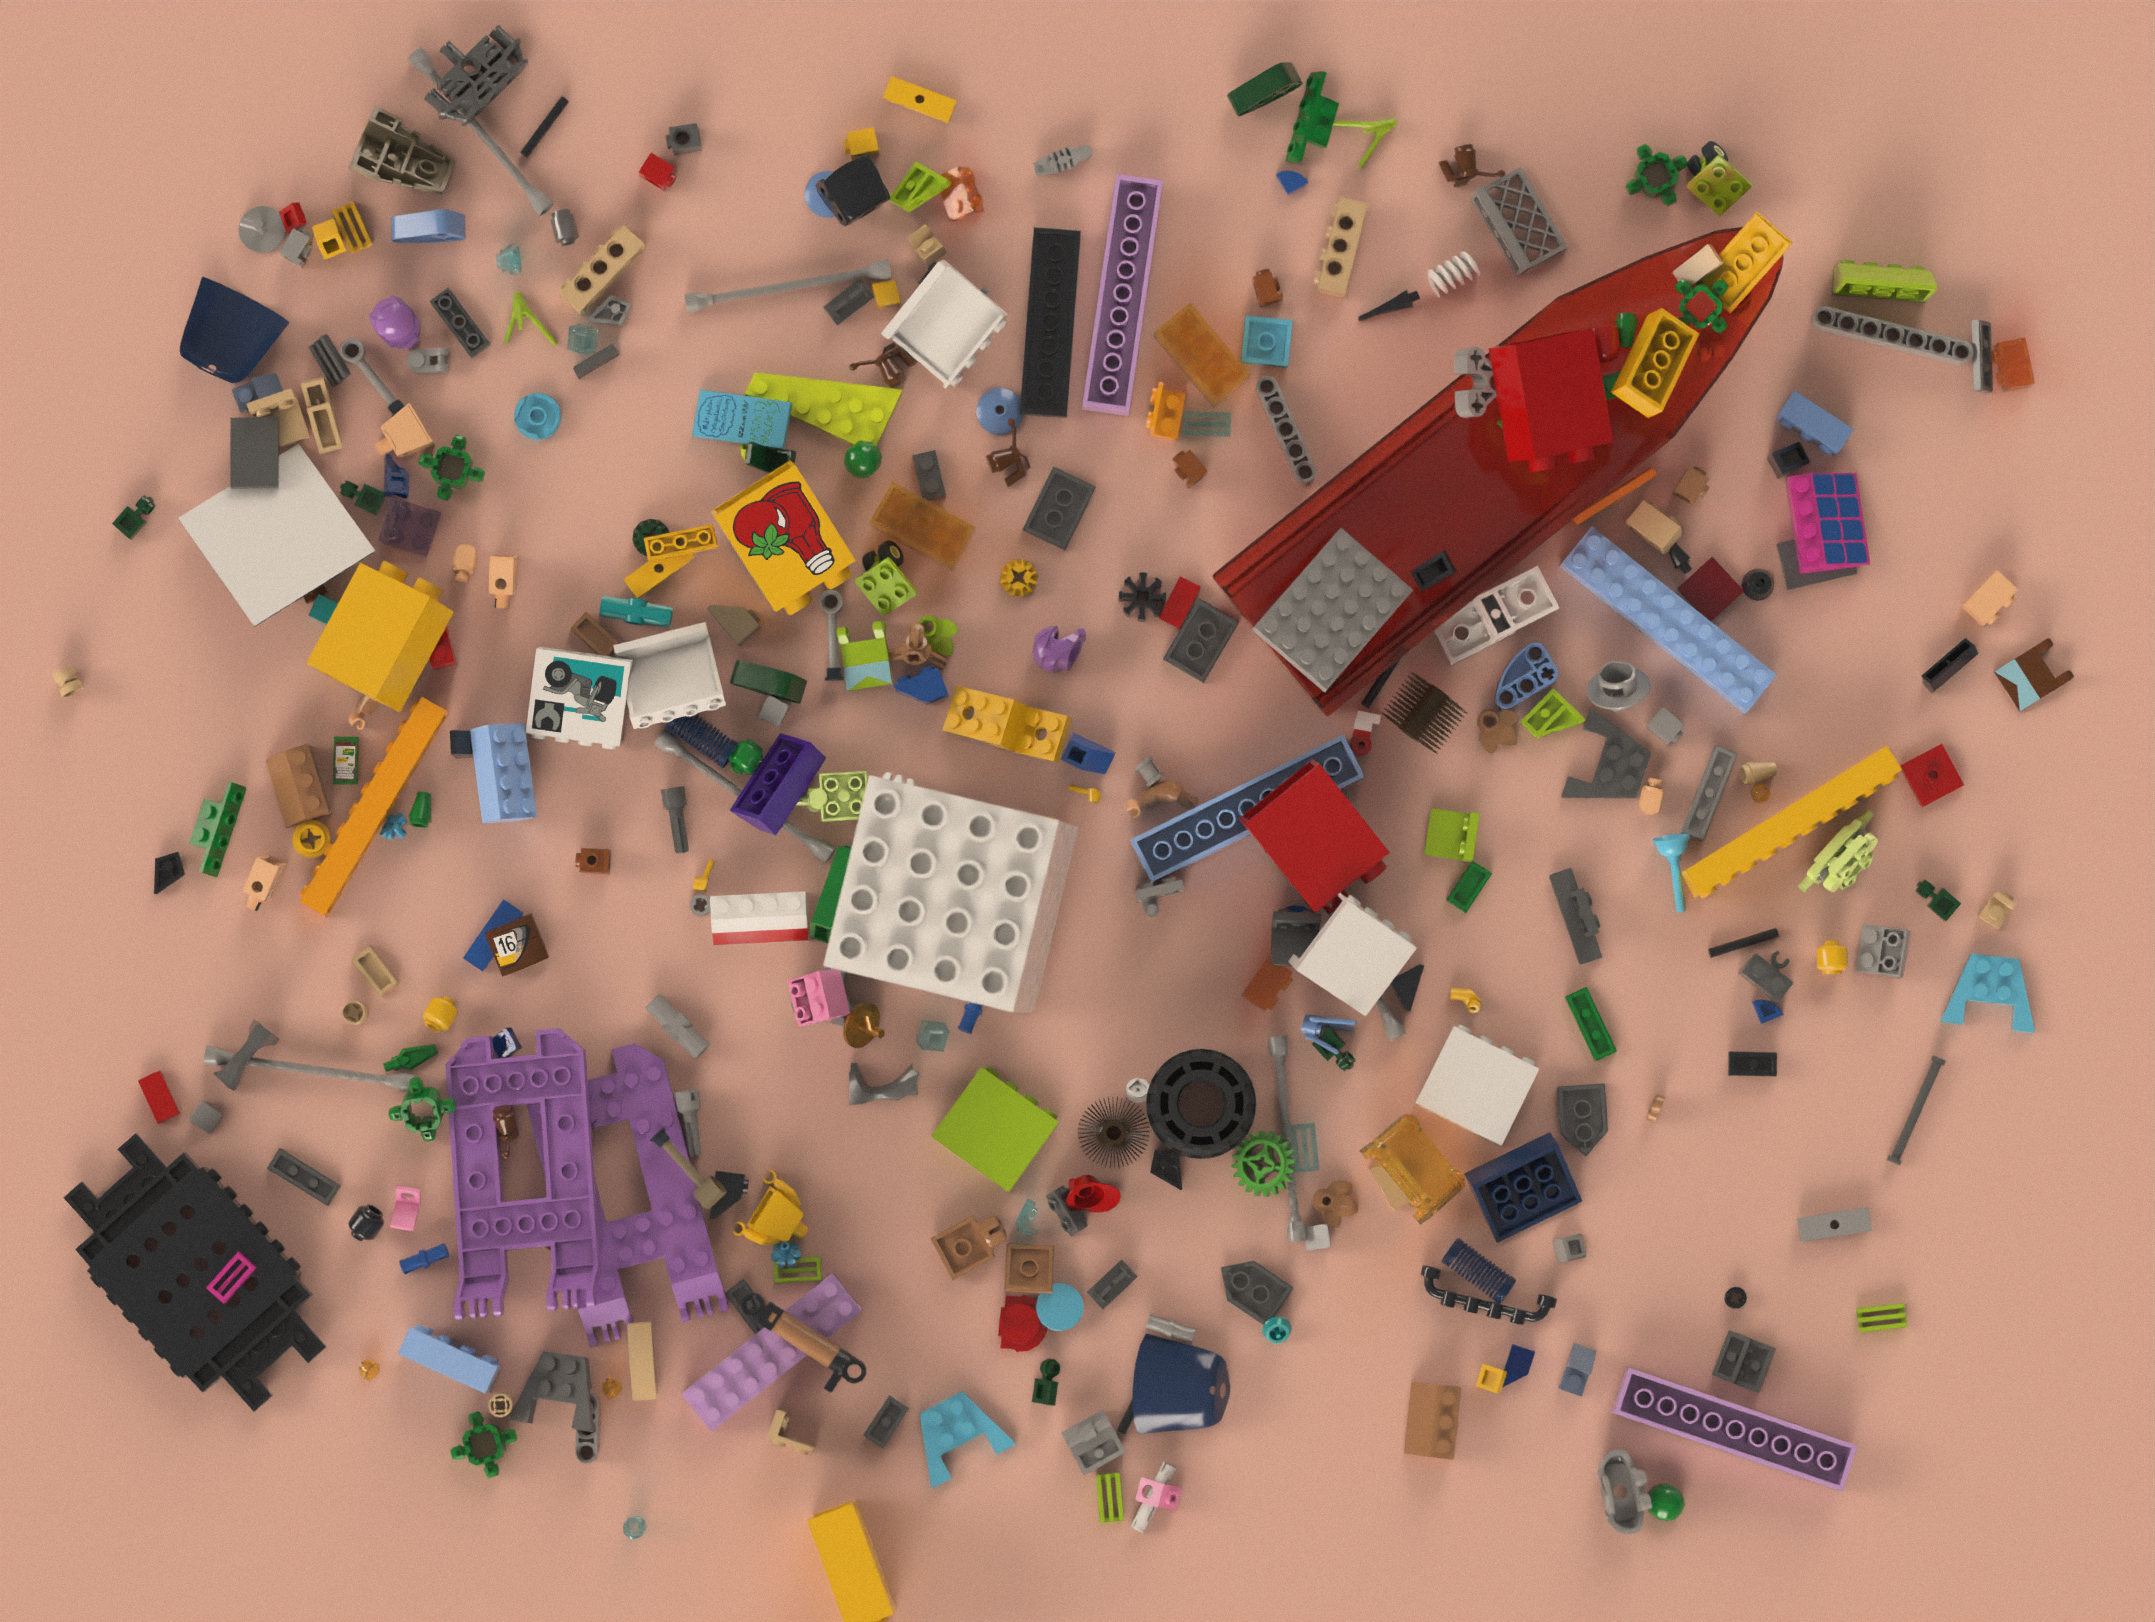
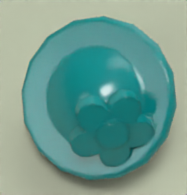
(1277, 1329)

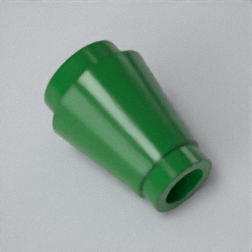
(1627, 327)
(421, 811)

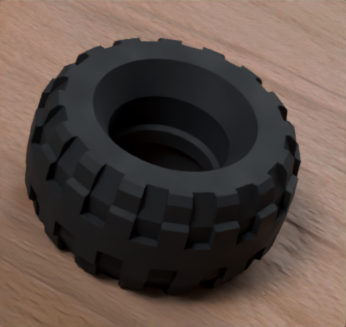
(1193, 1140)

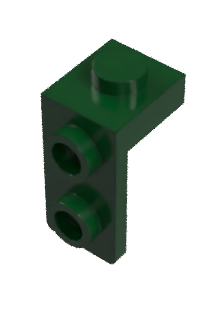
(766, 458)

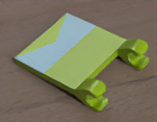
(866, 661)

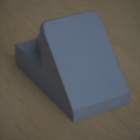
(259, 388)
(1577, 1369)

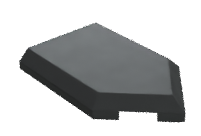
(1582, 1115)
(1254, 1290)

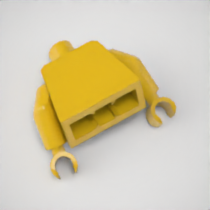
(776, 1215)

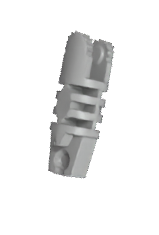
(1062, 160)

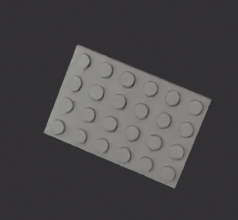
(1332, 609)

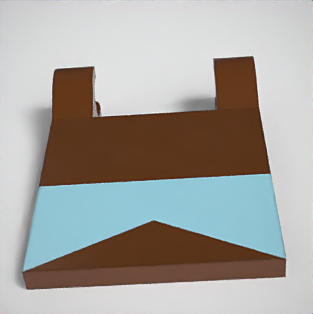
(2029, 677)

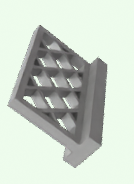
(1501, 231)

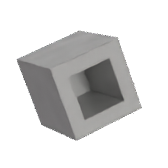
(1665, 726)

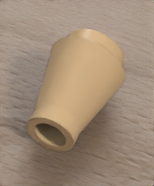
(1757, 771)

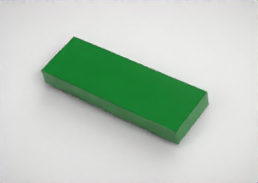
(1590, 1024)

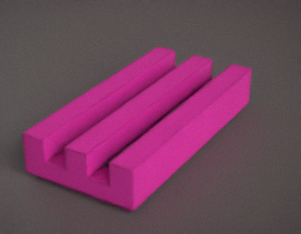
(245, 1262)

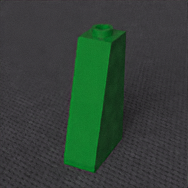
(827, 905)

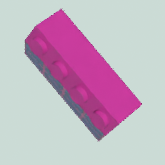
(1827, 521)

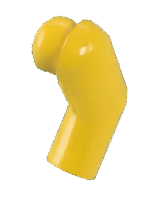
(1468, 997)

